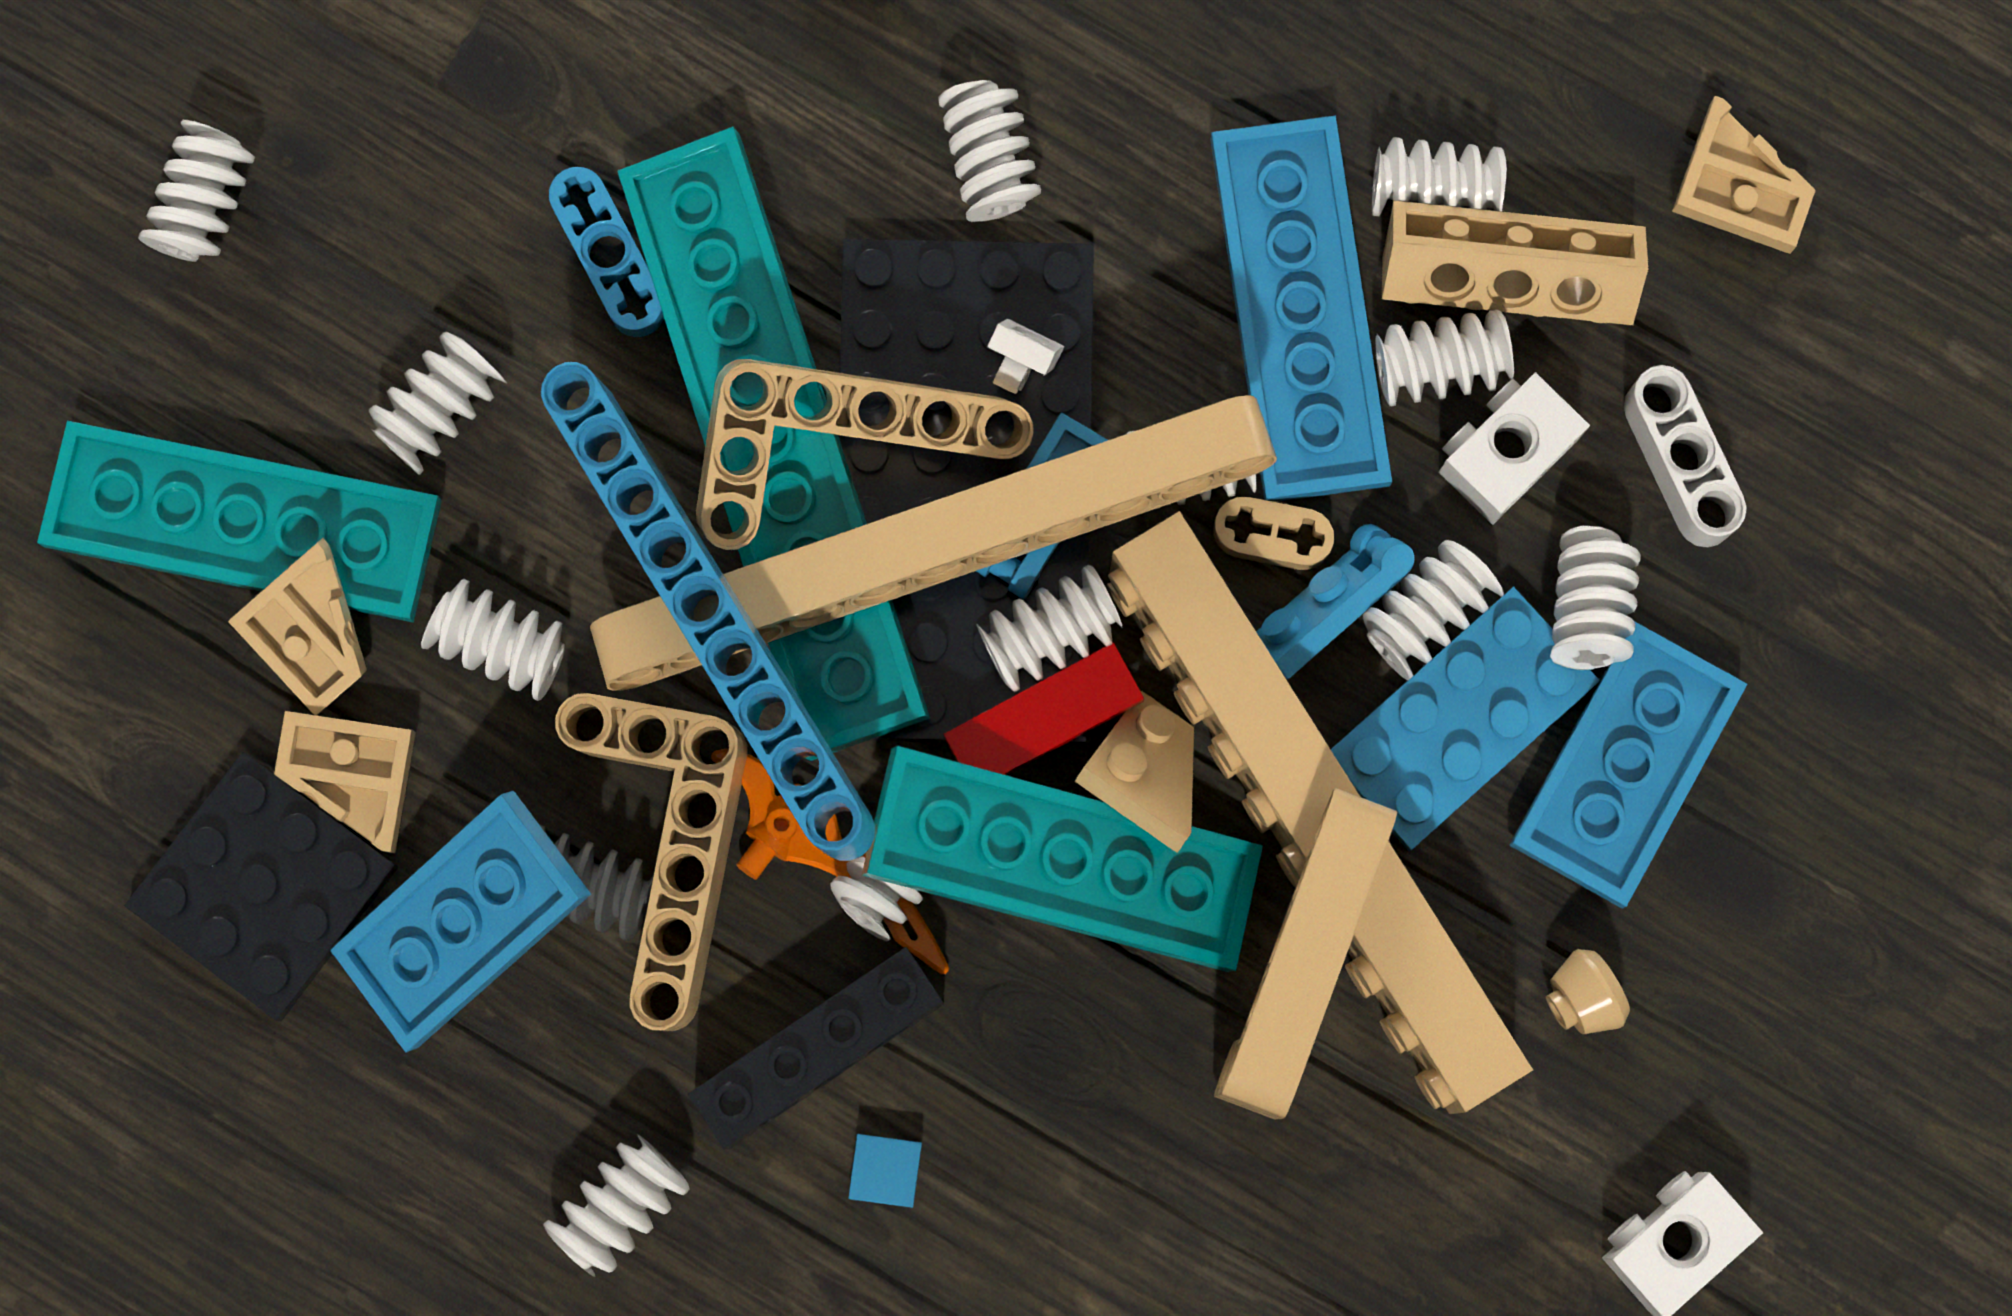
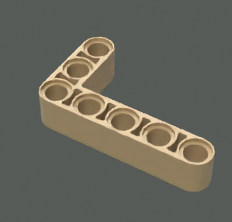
(837, 417)
(679, 838)
(1307, 956)

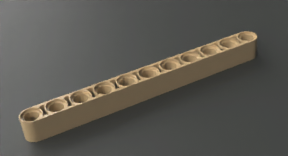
(954, 535)

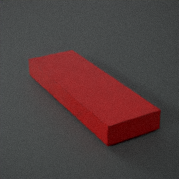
(1047, 714)

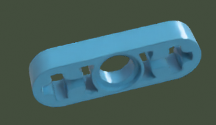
(601, 206)

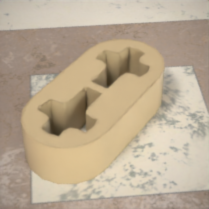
(1276, 518)

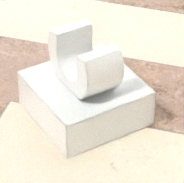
(1023, 352)

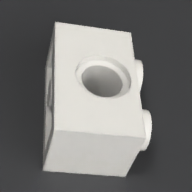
(1540, 420)
(1718, 1234)

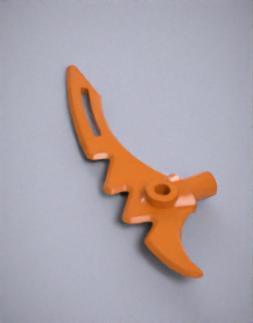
(780, 835)

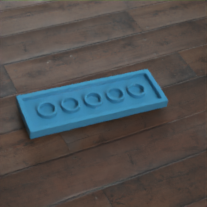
(1301, 307)

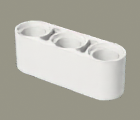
(1687, 426)

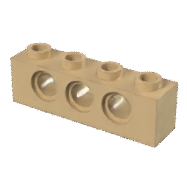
(1514, 263)

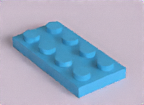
(1461, 718)
(1628, 766)
(460, 921)

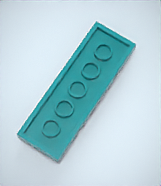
(235, 517)
(1059, 860)

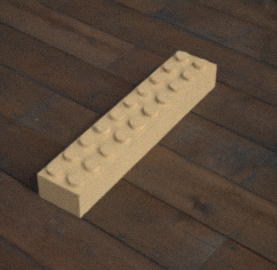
(1288, 778)

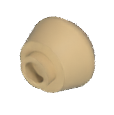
(1587, 994)

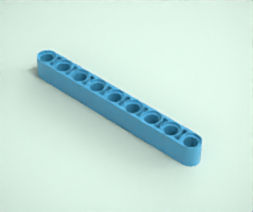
(727, 630)

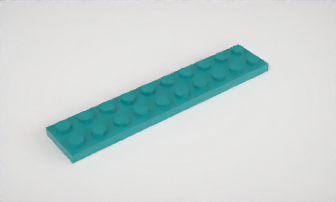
(732, 302)

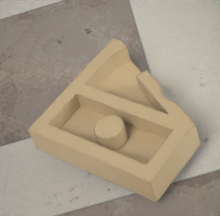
(1743, 184)
(305, 629)
(349, 771)
(1147, 771)

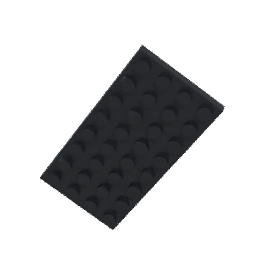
(926, 320)

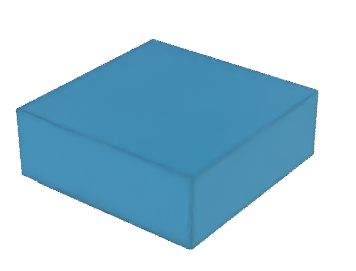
(885, 1170)

